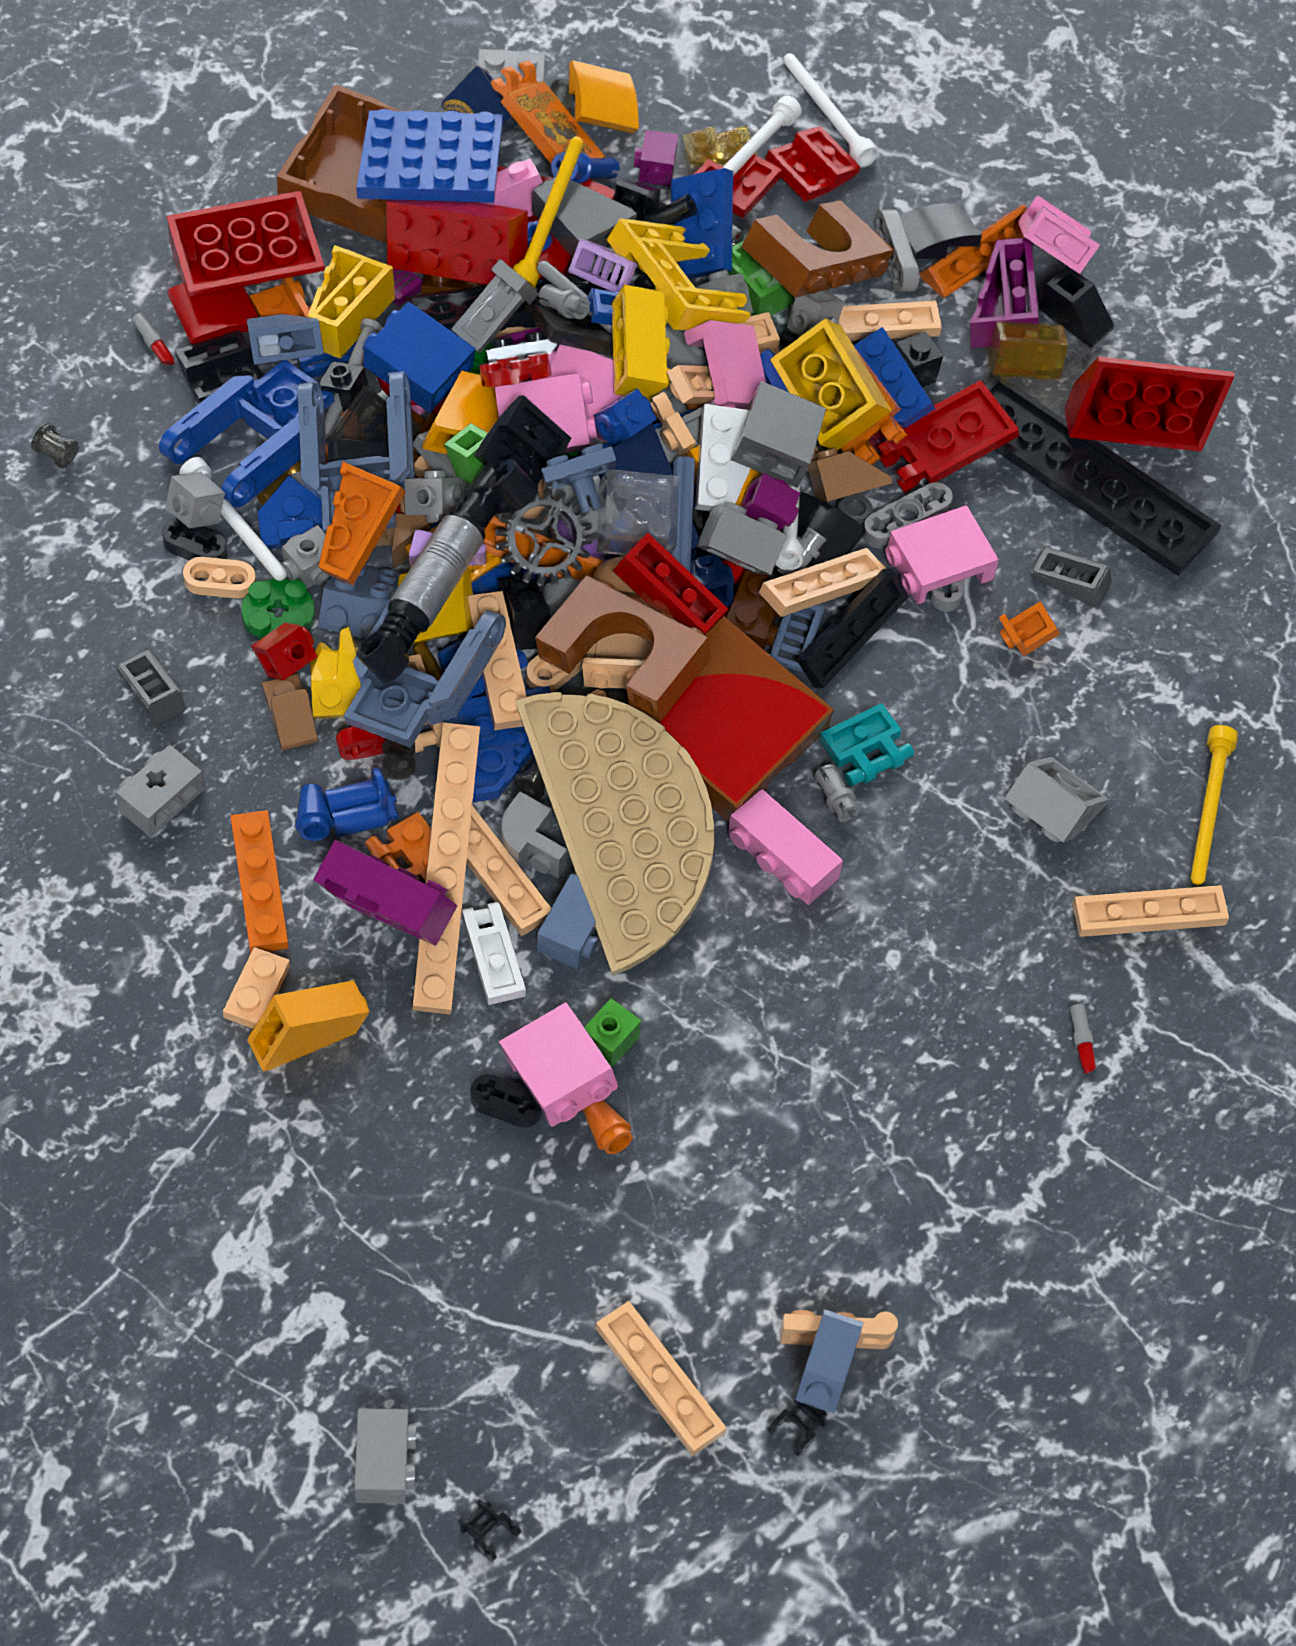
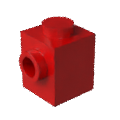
(285, 650)

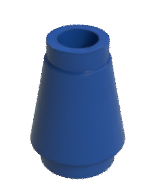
(313, 814)

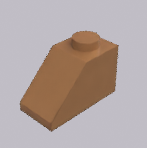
(843, 475)

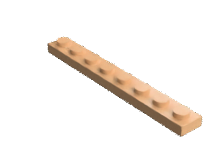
(448, 862)

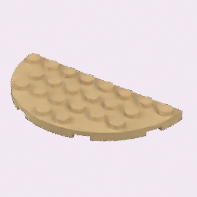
(628, 816)

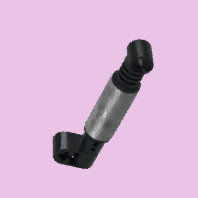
(441, 564)

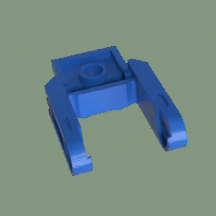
(267, 407)

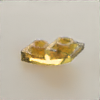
(717, 147)

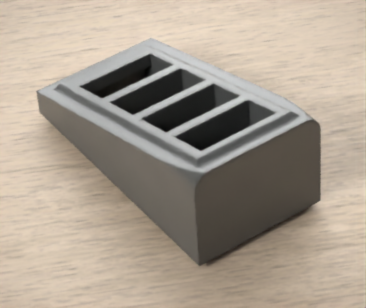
(1081, 590)
(164, 703)

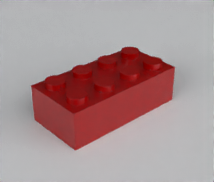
(454, 238)

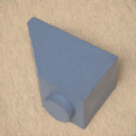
(284, 337)
(569, 927)
(829, 1361)

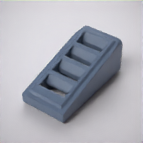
(812, 614)

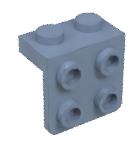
(358, 604)

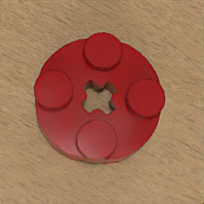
(513, 370)

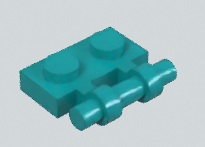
(861, 735)

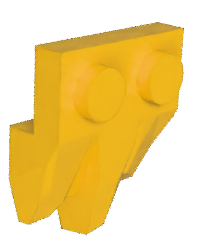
(334, 677)

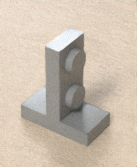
(494, 306)

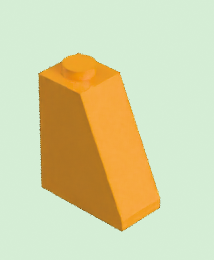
(465, 404)
(306, 1022)

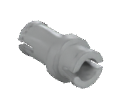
(567, 302)
(811, 543)
(839, 797)

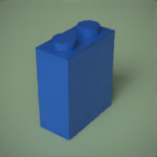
(423, 350)

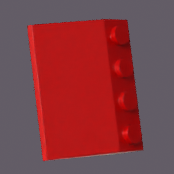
(244, 243)
(1146, 403)

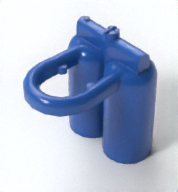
(361, 805)

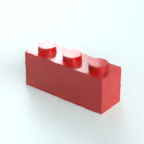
(668, 585)

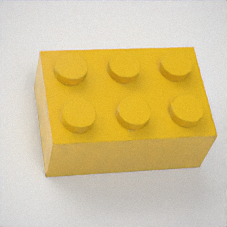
(830, 373)

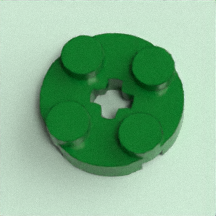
(271, 594)

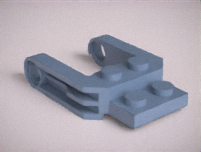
(325, 478)
(414, 698)

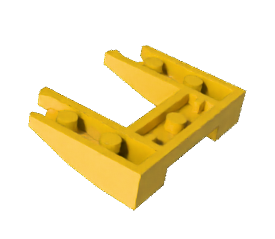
(657, 251)

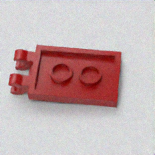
(950, 437)

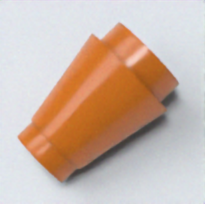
(608, 1127)

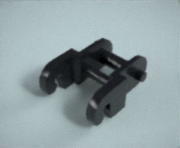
(786, 1416)
(501, 1519)

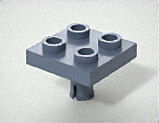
(580, 473)

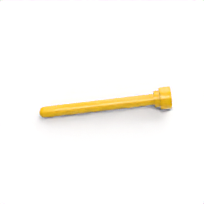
(528, 267)
(1222, 742)

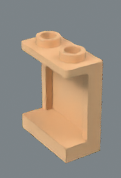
(615, 660)

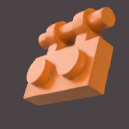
(408, 839)

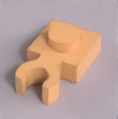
(675, 432)

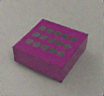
(405, 284)

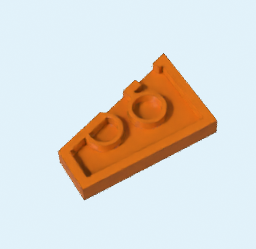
(359, 519)

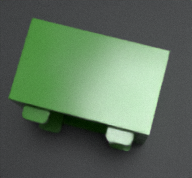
(764, 290)

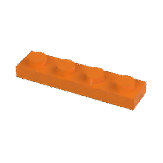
(259, 881)

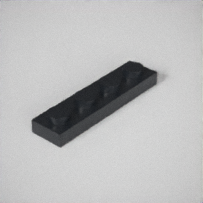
(853, 628)

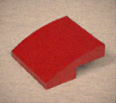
(813, 163)
(212, 313)

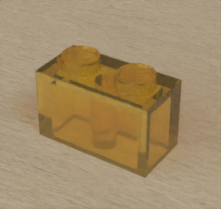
(1028, 350)

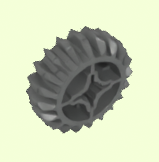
(573, 549)

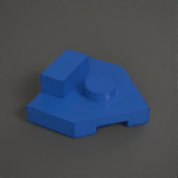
(288, 513)

